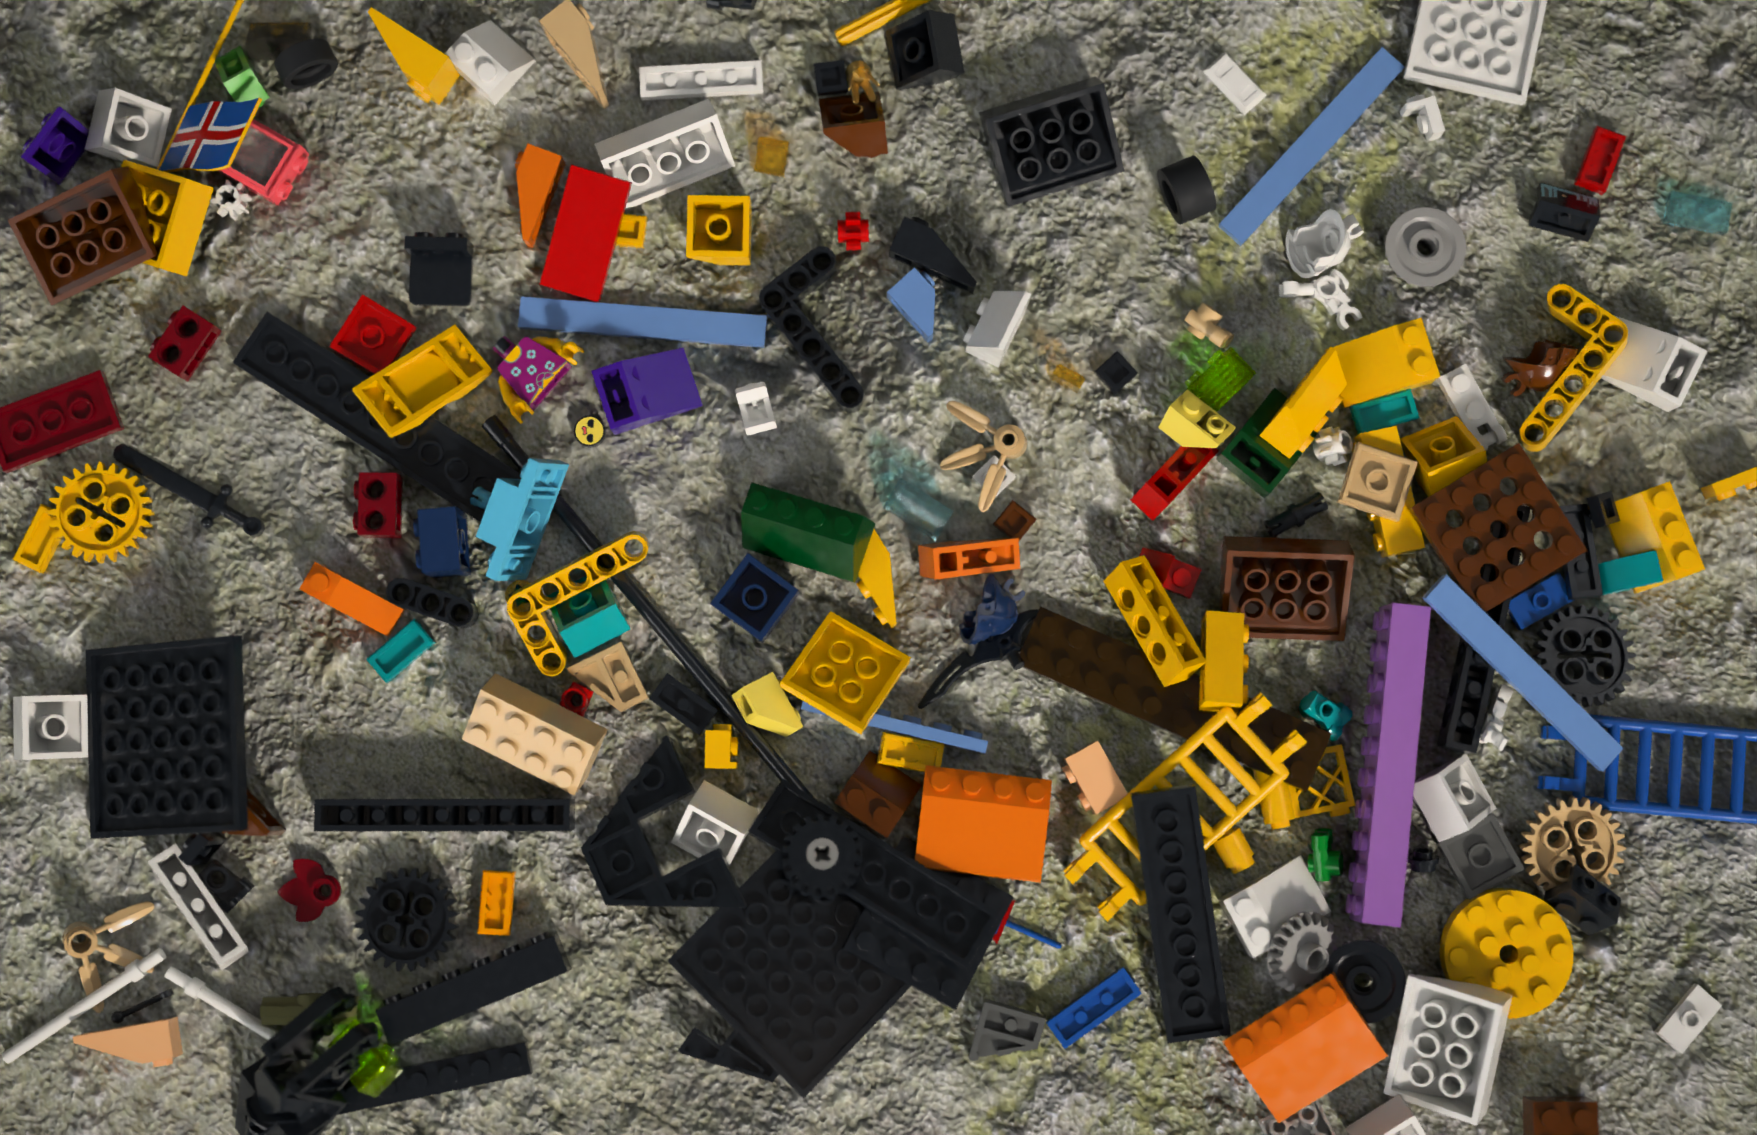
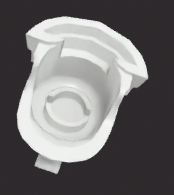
(1321, 244)

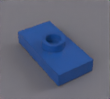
(1538, 601)

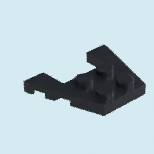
(733, 1054)

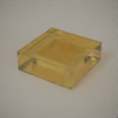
(1067, 378)

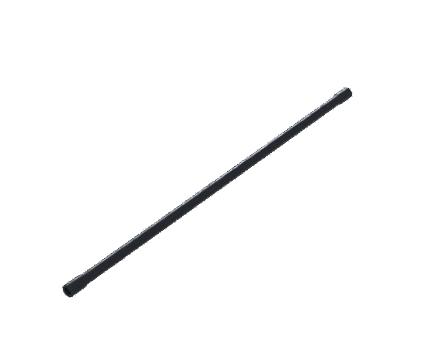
(505, 441)

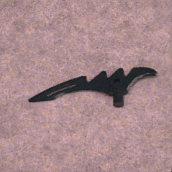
(999, 648)

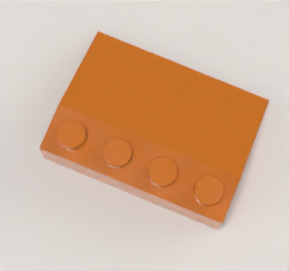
(983, 823)
(1305, 1048)

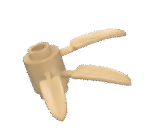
(978, 453)
(114, 953)

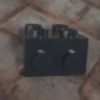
(440, 269)

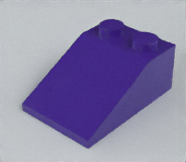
(56, 145)

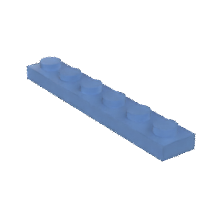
(911, 726)

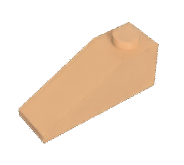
(142, 1042)

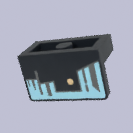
(1565, 212)

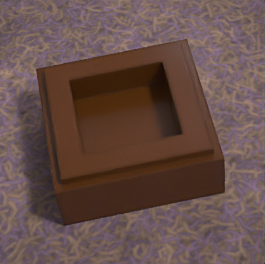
(1014, 521)

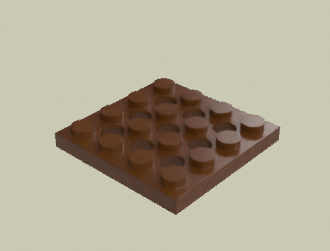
(1529, 491)

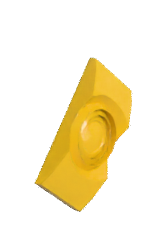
(423, 382)

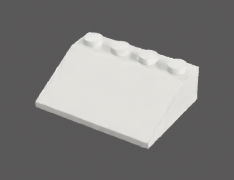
(1448, 1046)

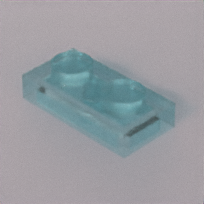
(1697, 213)

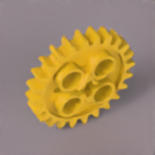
(87, 535)

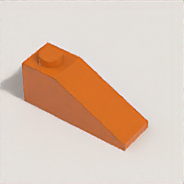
(537, 181)
(968, 557)
(351, 599)

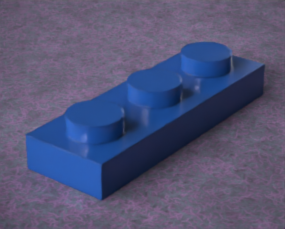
(1093, 1007)

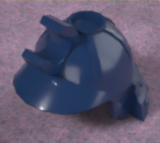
(993, 615)

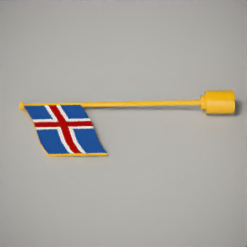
(209, 131)

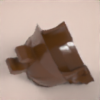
(1541, 367)

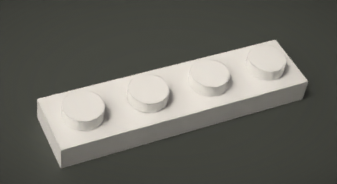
(701, 80)

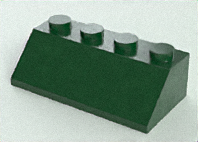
(805, 532)

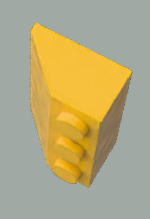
(1307, 406)
(1656, 522)

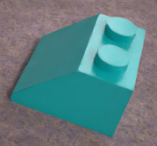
(589, 617)

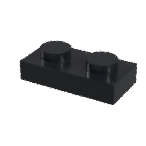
(683, 704)
(201, 847)

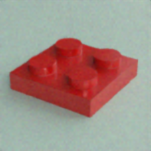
(372, 335)

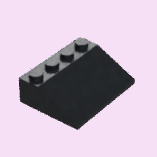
(1052, 141)

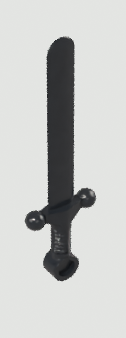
(213, 504)

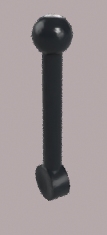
(118, 1016)

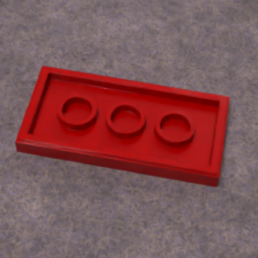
(585, 233)

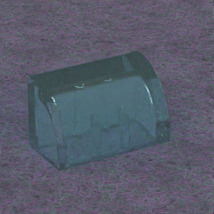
(918, 509)

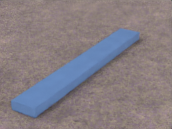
(1311, 146)
(642, 322)
(1522, 672)

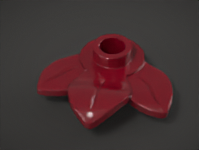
(306, 890)

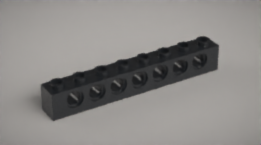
(1472, 673)
(444, 815)

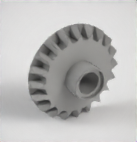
(1438, 233)
(1301, 951)

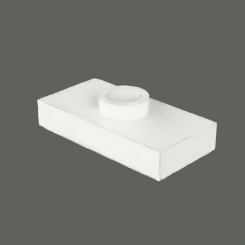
(1688, 1018)

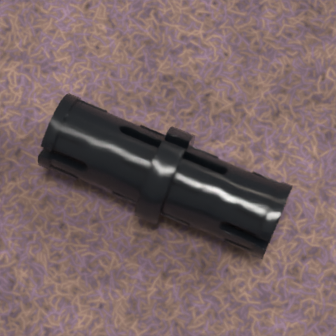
(1295, 515)

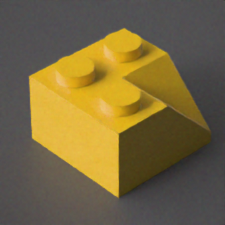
(719, 229)

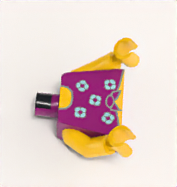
(532, 370)

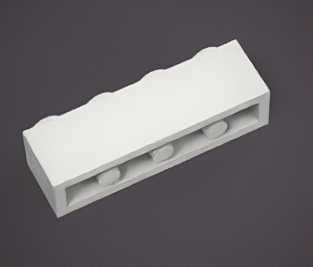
(198, 907)

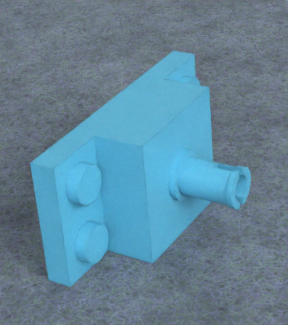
(518, 516)

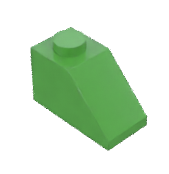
(240, 76)

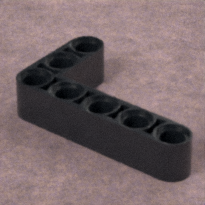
(807, 332)

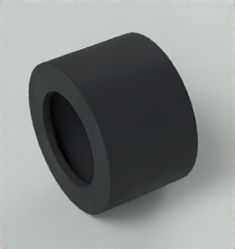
(1186, 189)

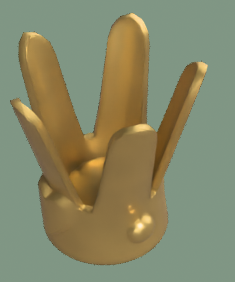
(859, 76)

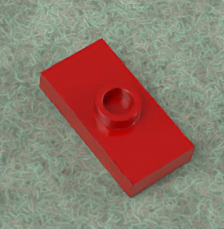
(1599, 160)

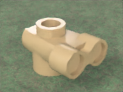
(1204, 323)

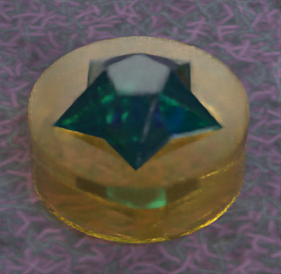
(520, 603)

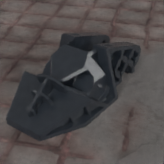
(306, 1102)

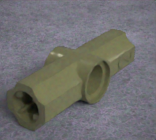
(283, 1009)

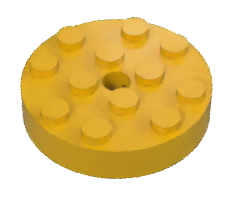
(1502, 917)

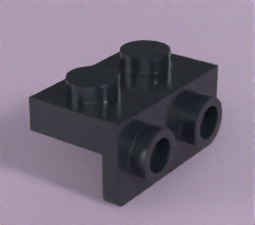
(1584, 902)

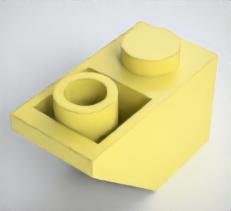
(1195, 423)
(767, 706)

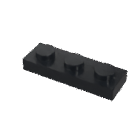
(1582, 572)

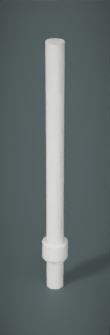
(133, 972)
(197, 989)

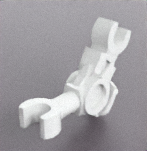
(1327, 291)
(1492, 724)

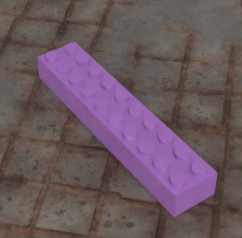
(1388, 764)

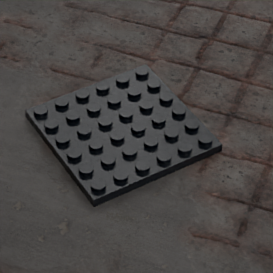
(167, 738)
(784, 975)

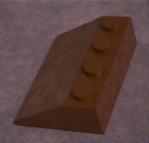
(86, 234)
(1287, 586)

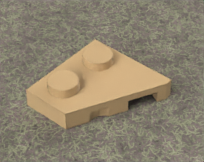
(612, 677)

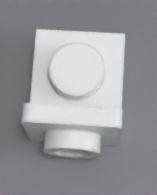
(1429, 117)

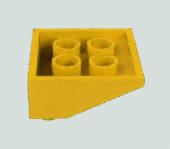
(174, 214)

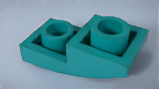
(1630, 572)

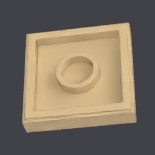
(1377, 482)

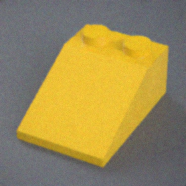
(425, 67)
(1386, 362)

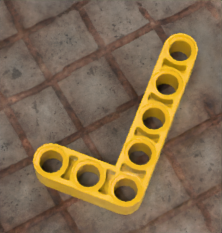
(1578, 368)
(567, 588)

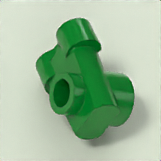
(1323, 860)

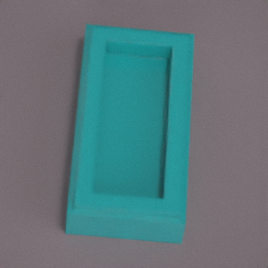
(1384, 411)
(400, 651)

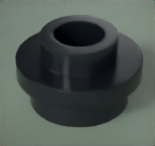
(1422, 860)

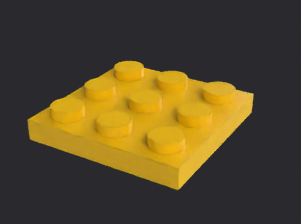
(845, 672)

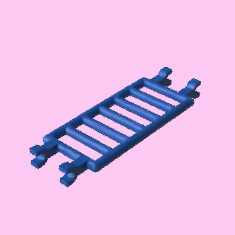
(1672, 806)

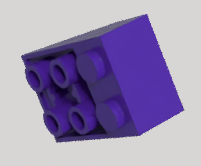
(646, 389)

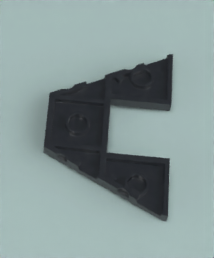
(625, 861)

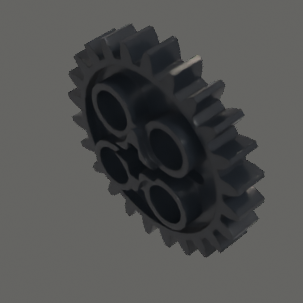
(1581, 628)
(435, 924)

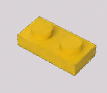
(1726, 487)

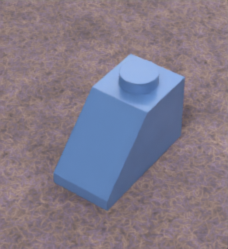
(915, 301)

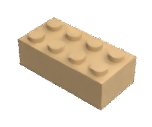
(534, 734)

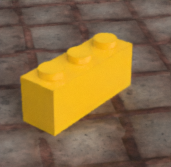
(1223, 648)

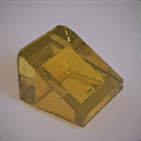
(771, 156)

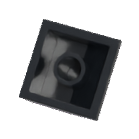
(925, 50)

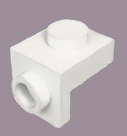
(755, 408)

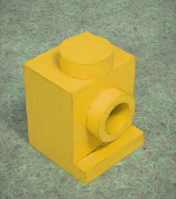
(720, 747)

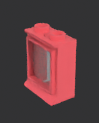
(267, 163)

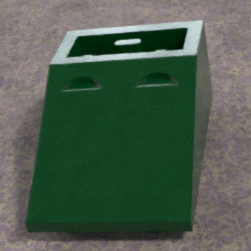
(1253, 457)

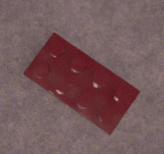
(57, 421)

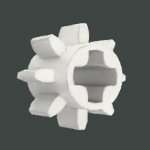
(227, 191)
(1332, 446)

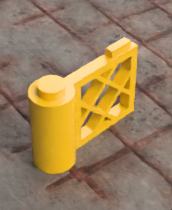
(1283, 801)

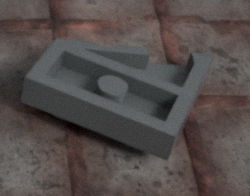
(1005, 1030)

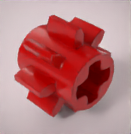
(853, 230)

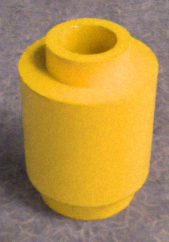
(1234, 850)

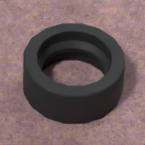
(306, 63)

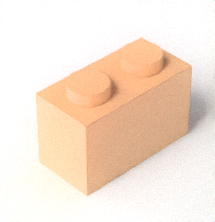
(1094, 777)

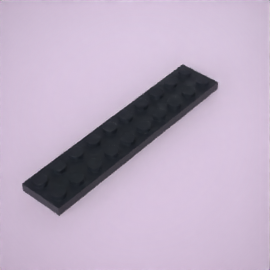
(324, 387)

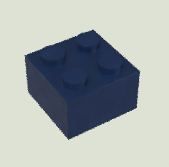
(442, 542)
(755, 598)

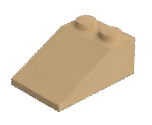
(571, 36)

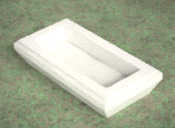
(1234, 83)

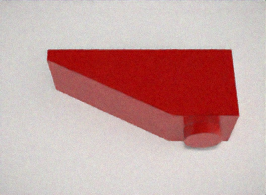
(1171, 479)

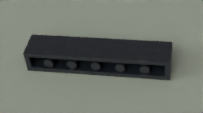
(474, 989)

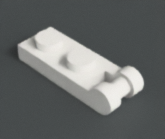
(1471, 406)

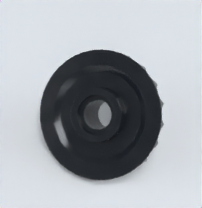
(1388, 984)

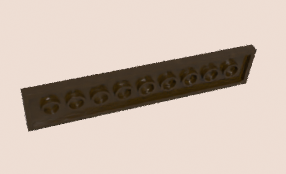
(1126, 681)

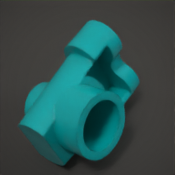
(1325, 713)

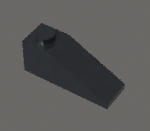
(923, 249)

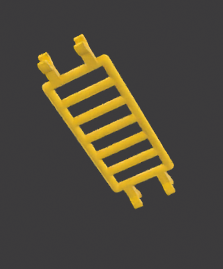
(1180, 756)

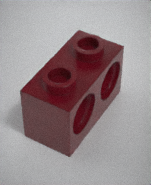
(191, 348)
(388, 504)

